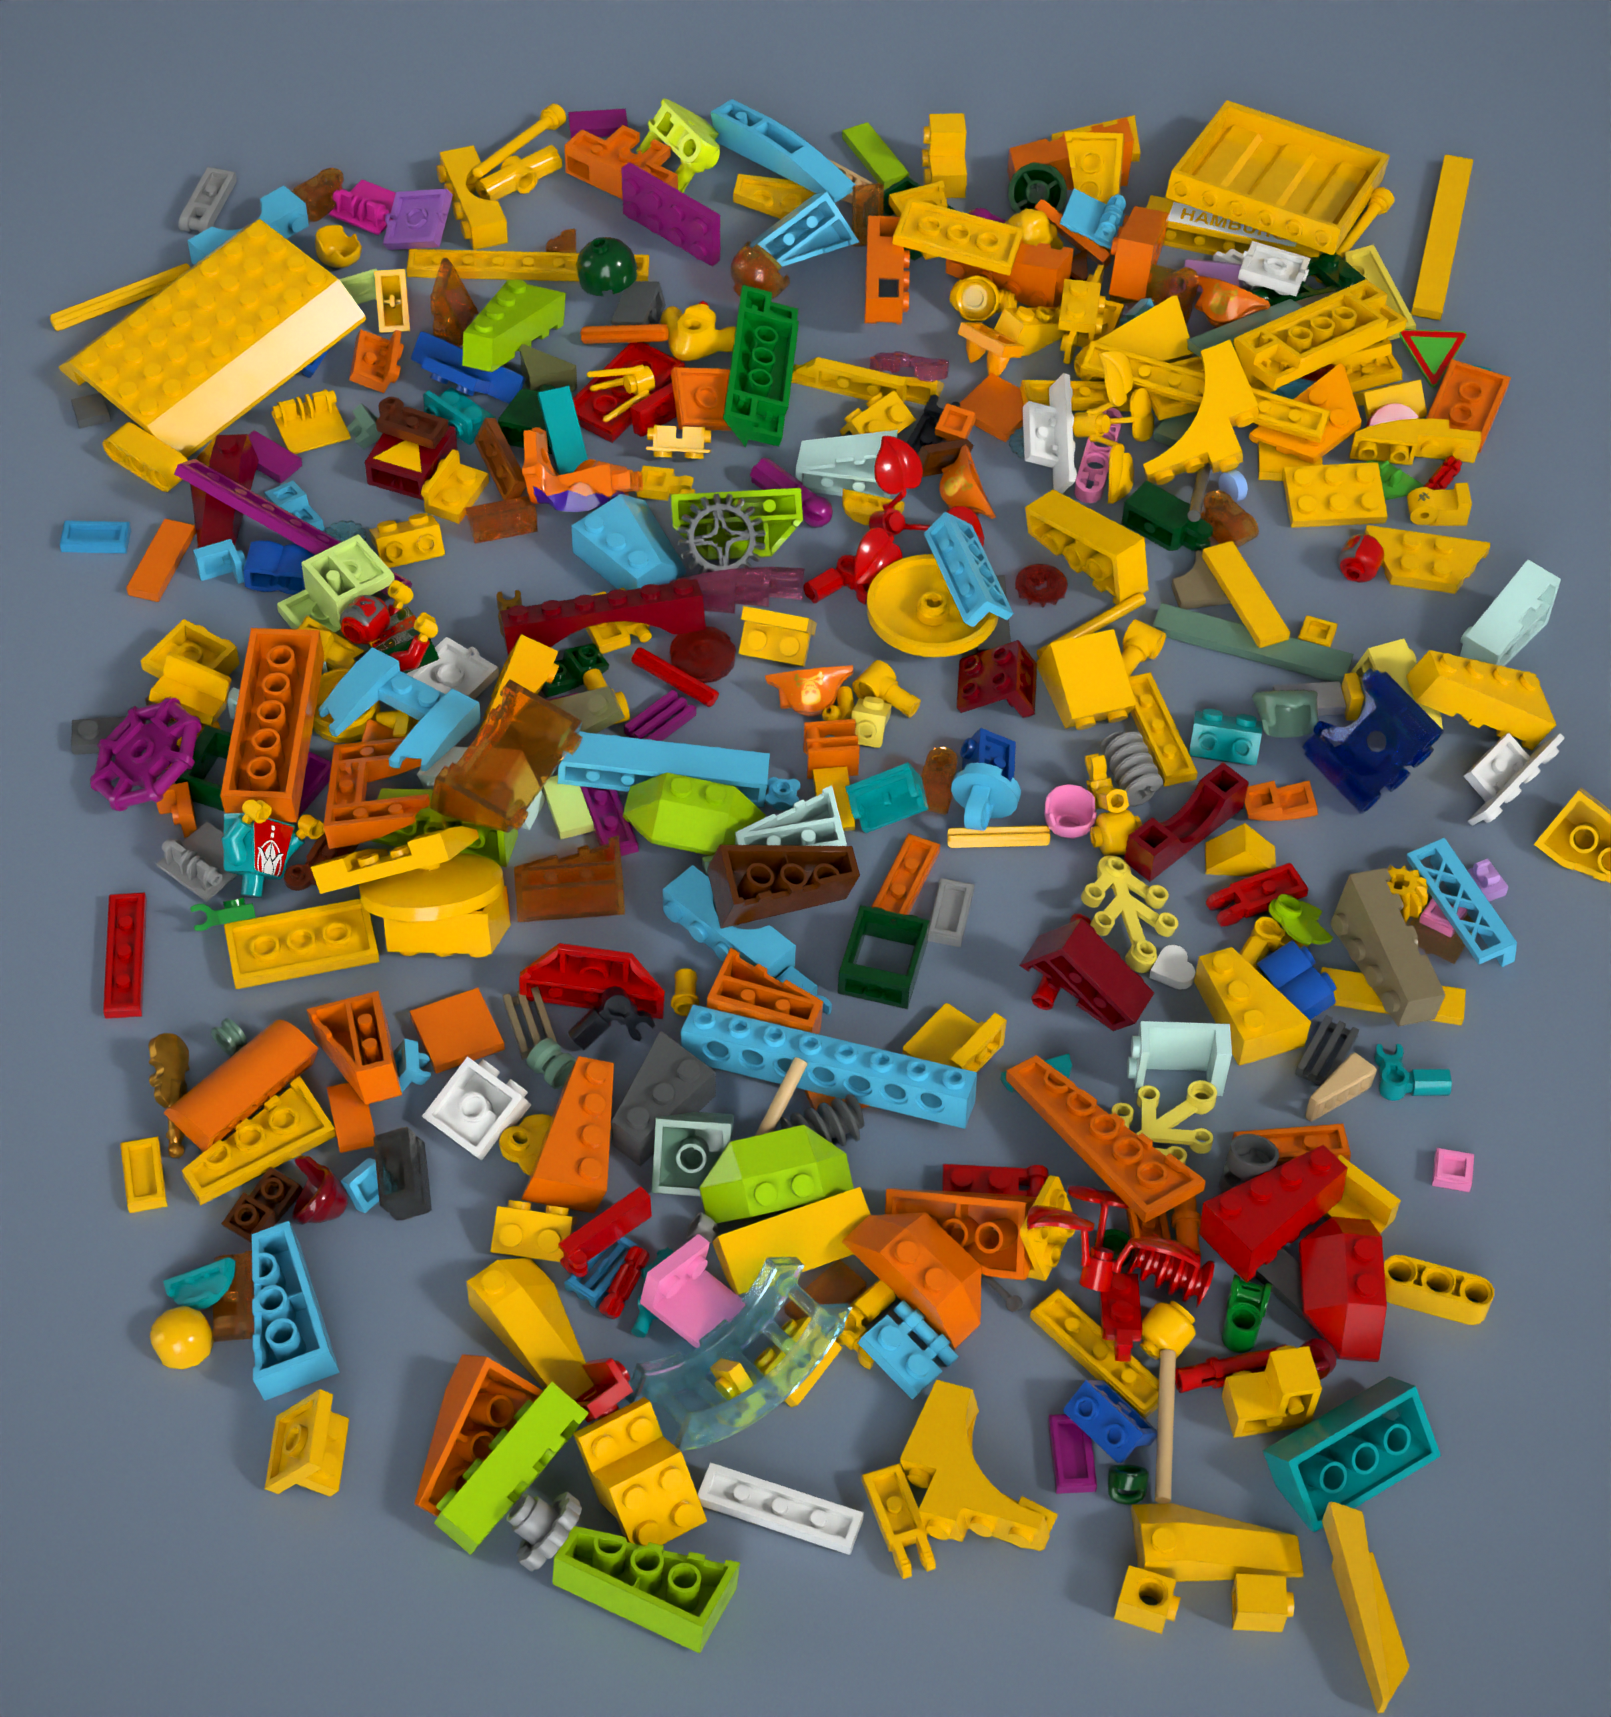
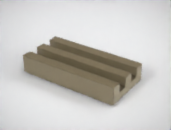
(510, 1002)

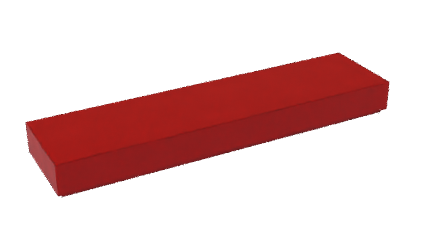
(125, 955)

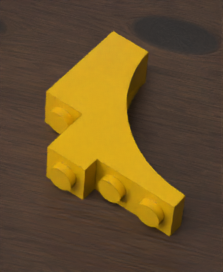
(1210, 437)
(958, 1492)

